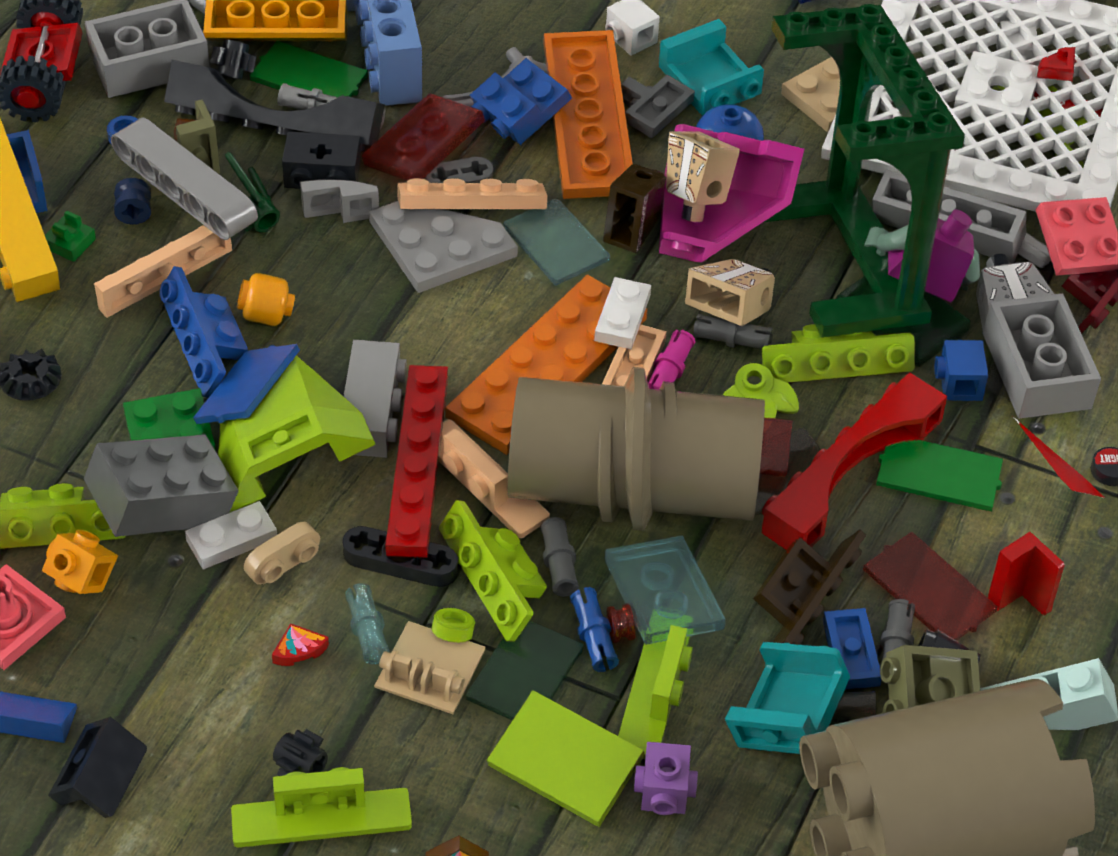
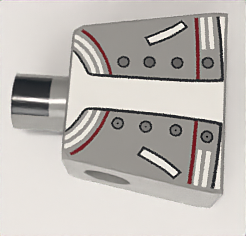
(1007, 282)

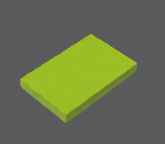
(565, 758)

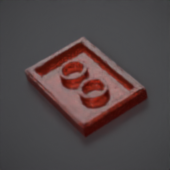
(423, 138)

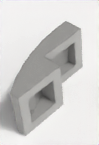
(339, 196)

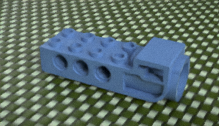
(392, 49)

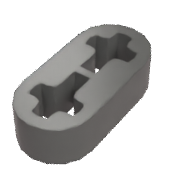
(462, 169)

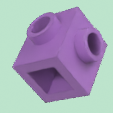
(666, 778)

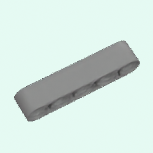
(184, 178)

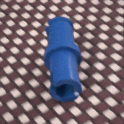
(594, 629)

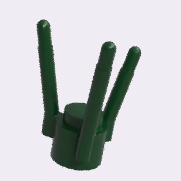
(267, 212)

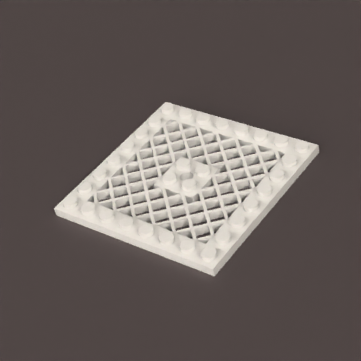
(991, 178)

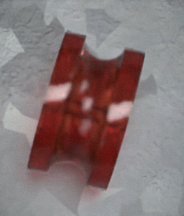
(621, 623)

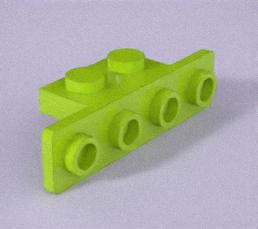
(838, 356)
(40, 515)
(495, 568)
(656, 688)
(320, 808)

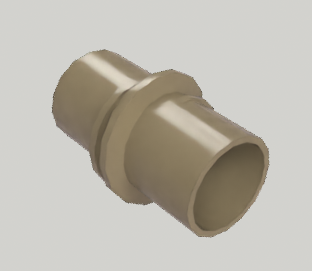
(635, 448)

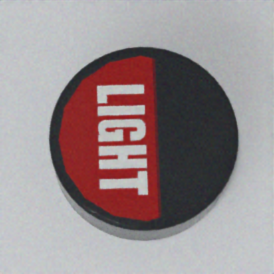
(1105, 466)

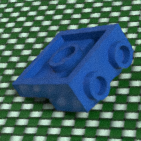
(520, 100)

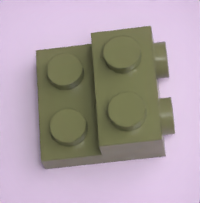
(927, 675)

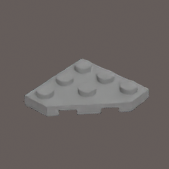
(440, 243)

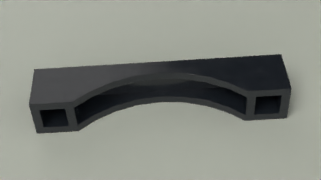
(340, 116)

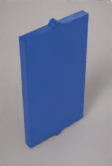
(246, 384)

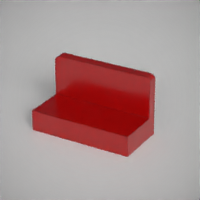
(1028, 571)

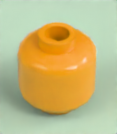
(265, 299)

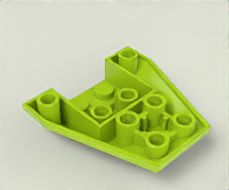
(288, 422)

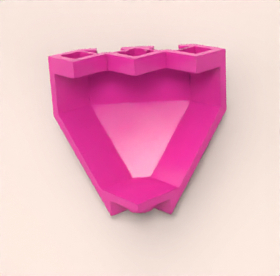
(758, 190)

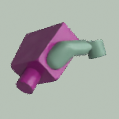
(952, 259)

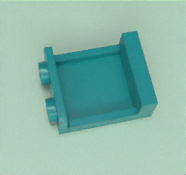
(709, 67)
(791, 697)

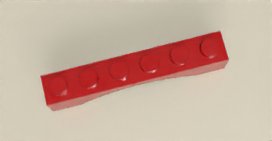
(903, 414)

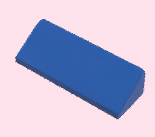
(35, 717)

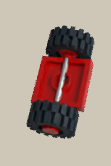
(40, 57)

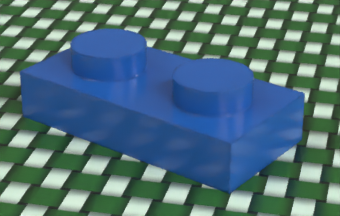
(852, 636)

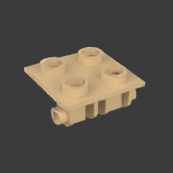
(429, 668)

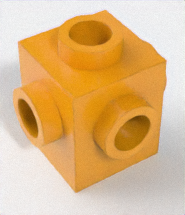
(79, 562)

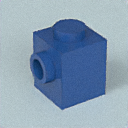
(962, 370)

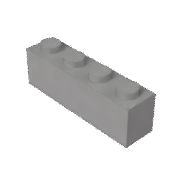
(994, 225)

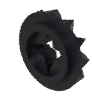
(26, 386)

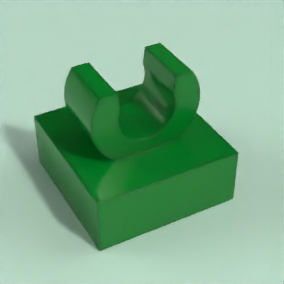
(70, 236)

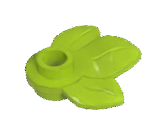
(777, 393)

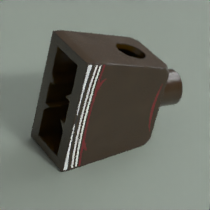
(636, 194)

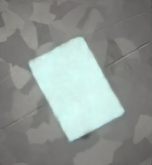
(556, 241)

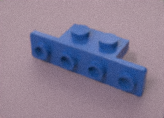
(203, 329)

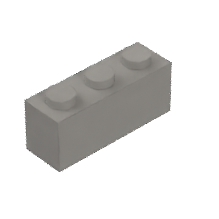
(374, 389)

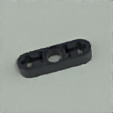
(408, 570)

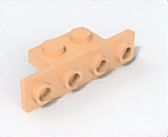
(487, 481)

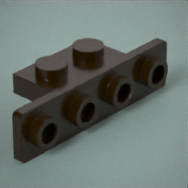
(801, 582)

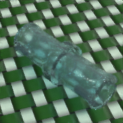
(366, 623)

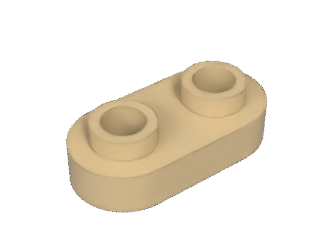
(282, 553)

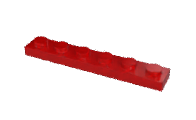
(417, 462)

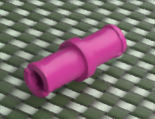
(671, 364)

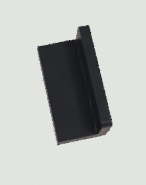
(99, 767)

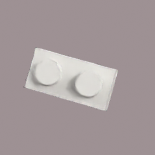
(622, 313)
(230, 535)

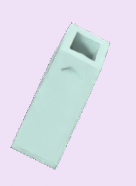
(1085, 693)

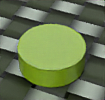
(453, 625)

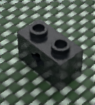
(320, 158)

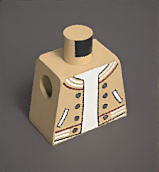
(699, 171)
(741, 293)

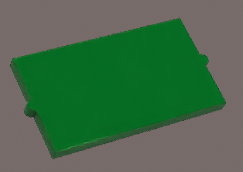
(307, 71)
(941, 473)

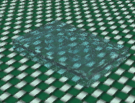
(664, 588)

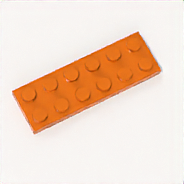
(593, 124)
(553, 348)

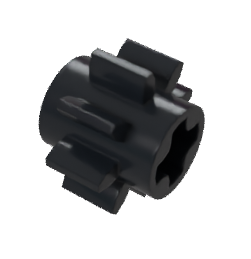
(233, 59)
(300, 753)

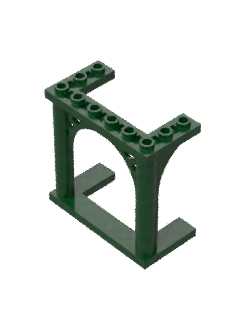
(917, 144)

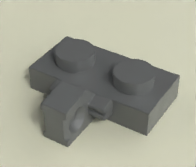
(654, 106)

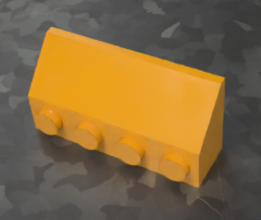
(276, 20)

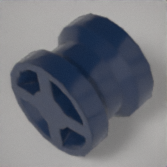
(132, 201)

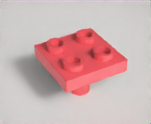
(1079, 235)
(24, 615)

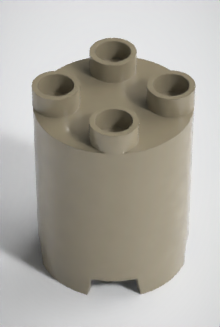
(950, 779)

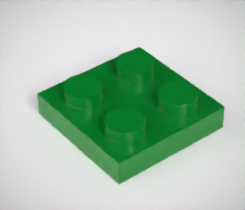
(166, 416)

